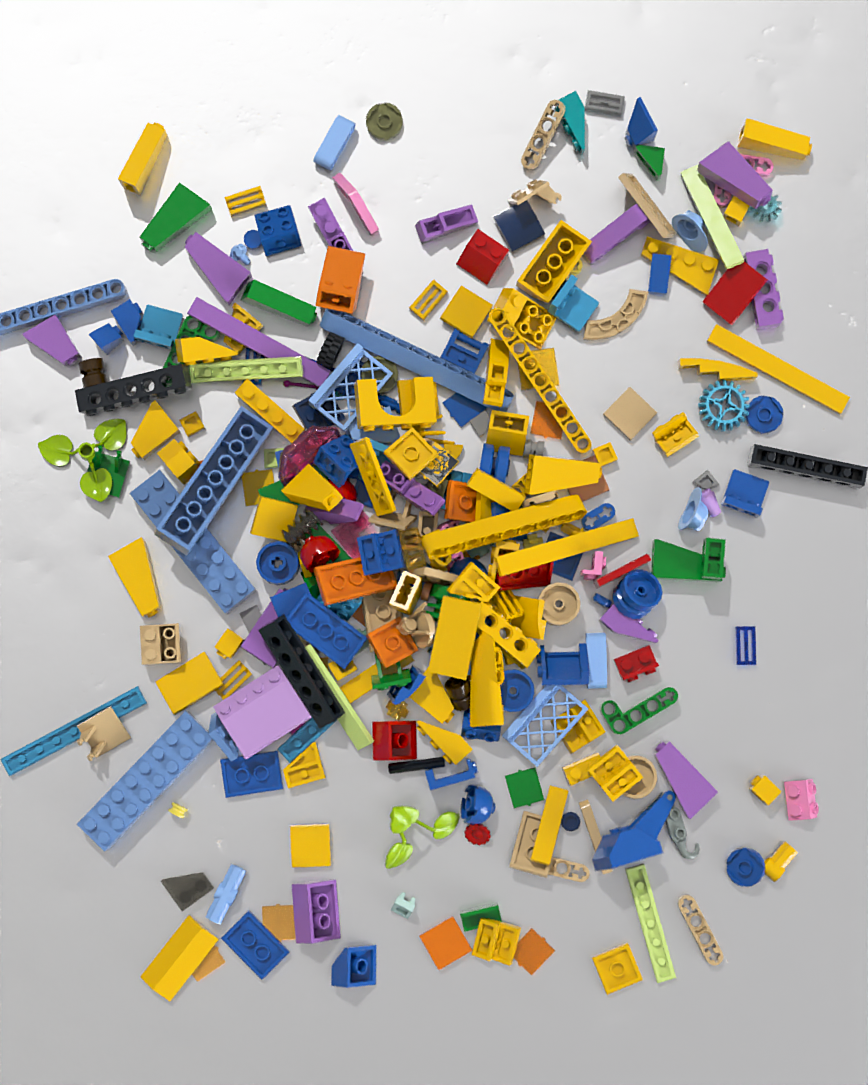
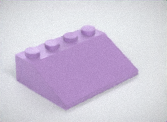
(262, 712)

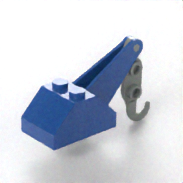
(640, 837)

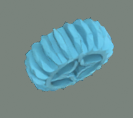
(732, 407)

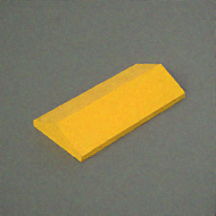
(179, 958)

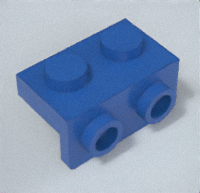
(486, 733)

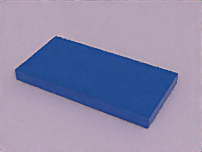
(325, 630)

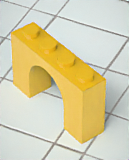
(372, 416)

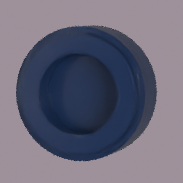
(570, 821)

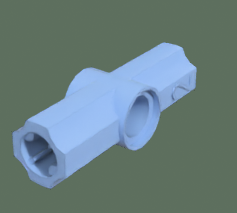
(226, 894)

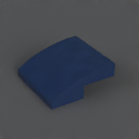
(519, 225)
(312, 417)

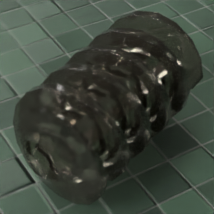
(301, 528)

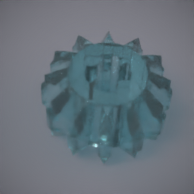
(771, 212)

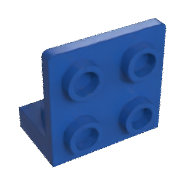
(277, 230)
(336, 460)
(745, 493)

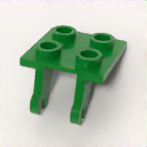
(114, 465)
(382, 682)

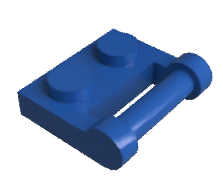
(461, 356)

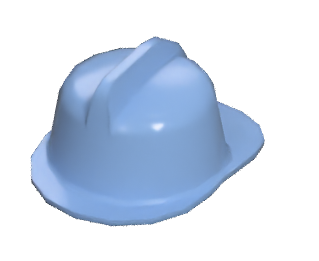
(690, 229)
(695, 512)

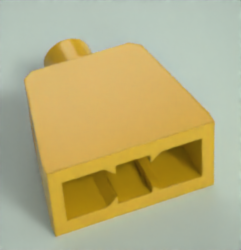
(405, 596)

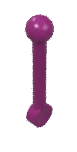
(287, 383)

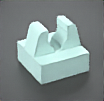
(403, 907)

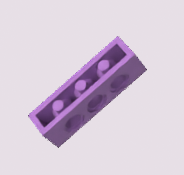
(763, 318)

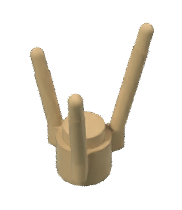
(409, 625)

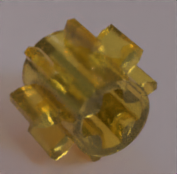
(397, 711)

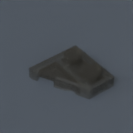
(187, 888)

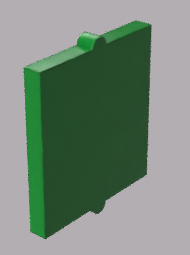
(524, 787)

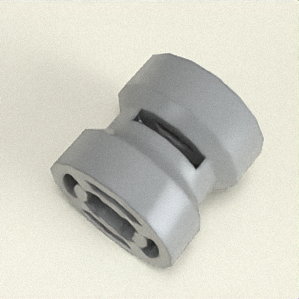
(534, 448)

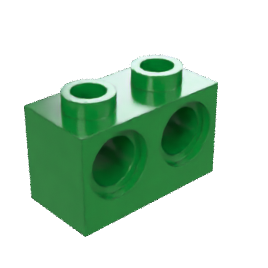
(713, 558)

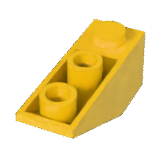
(196, 348)
(450, 743)

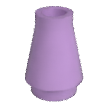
(709, 499)

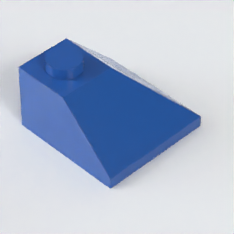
(641, 126)
(355, 967)

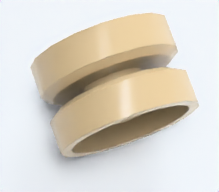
(569, 600)
(647, 783)

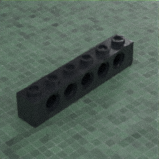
(87, 396)
(807, 466)
(301, 671)

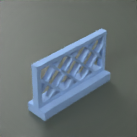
(338, 376)
(532, 711)

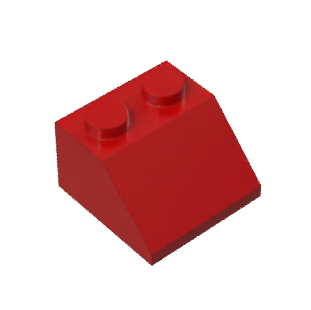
(482, 257)
(394, 740)

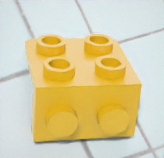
(501, 548)

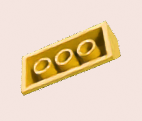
(553, 262)

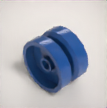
(497, 465)
(278, 552)
(637, 594)
(524, 687)

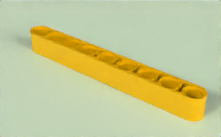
(544, 388)
(503, 526)

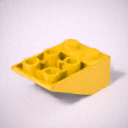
(527, 316)

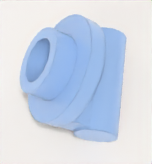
(238, 252)

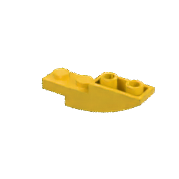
(496, 373)

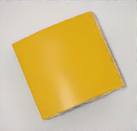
(466, 312)
(531, 620)
(583, 731)
(614, 773)
(310, 845)
(496, 941)

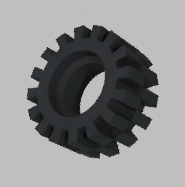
(330, 350)

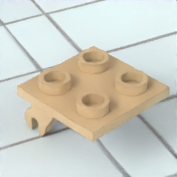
(538, 188)
(395, 520)
(102, 732)

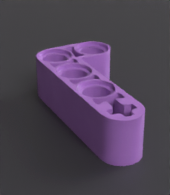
(616, 232)

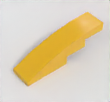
(724, 370)

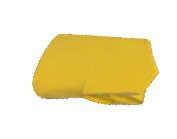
(486, 677)

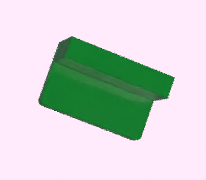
(471, 917)

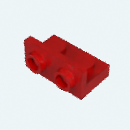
(636, 663)

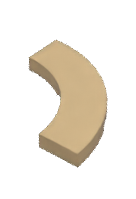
(620, 320)

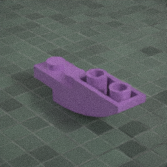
(328, 224)
(411, 490)

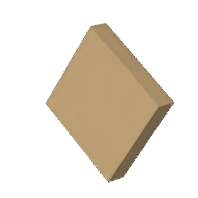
(630, 413)
(434, 576)

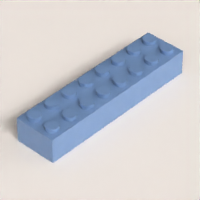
(213, 481)
(207, 558)
(145, 781)

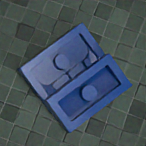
(380, 552)
(399, 694)

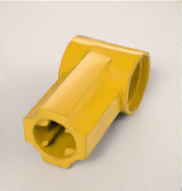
(776, 863)

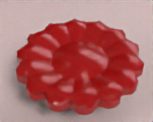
(477, 834)

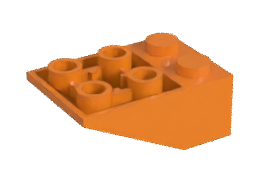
(340, 280)

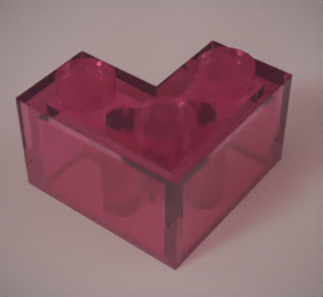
(348, 532)

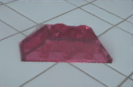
(303, 451)

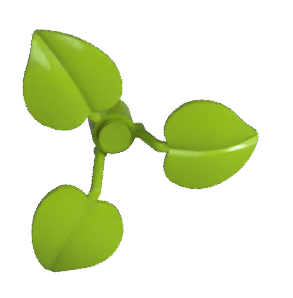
(95, 483)
(402, 818)

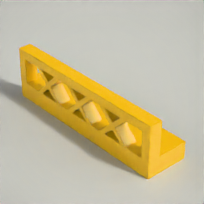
(372, 476)

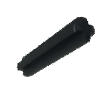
(416, 765)

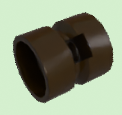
(92, 371)
(459, 693)

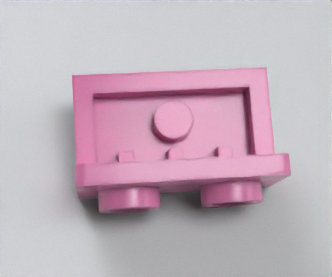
(598, 565)
(801, 799)

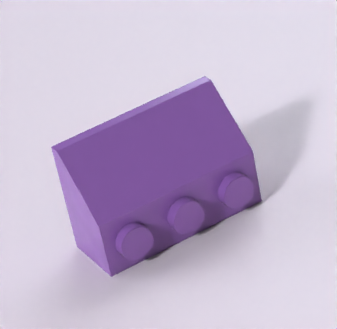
(315, 911)

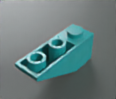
(574, 120)

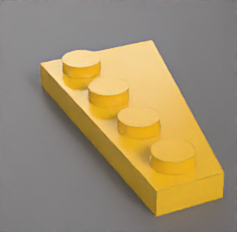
(687, 265)

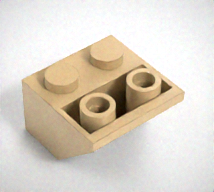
(160, 644)

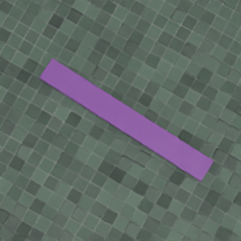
(253, 339)

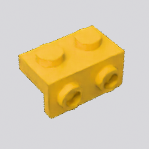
(674, 434)

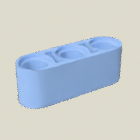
(334, 142)
(597, 660)

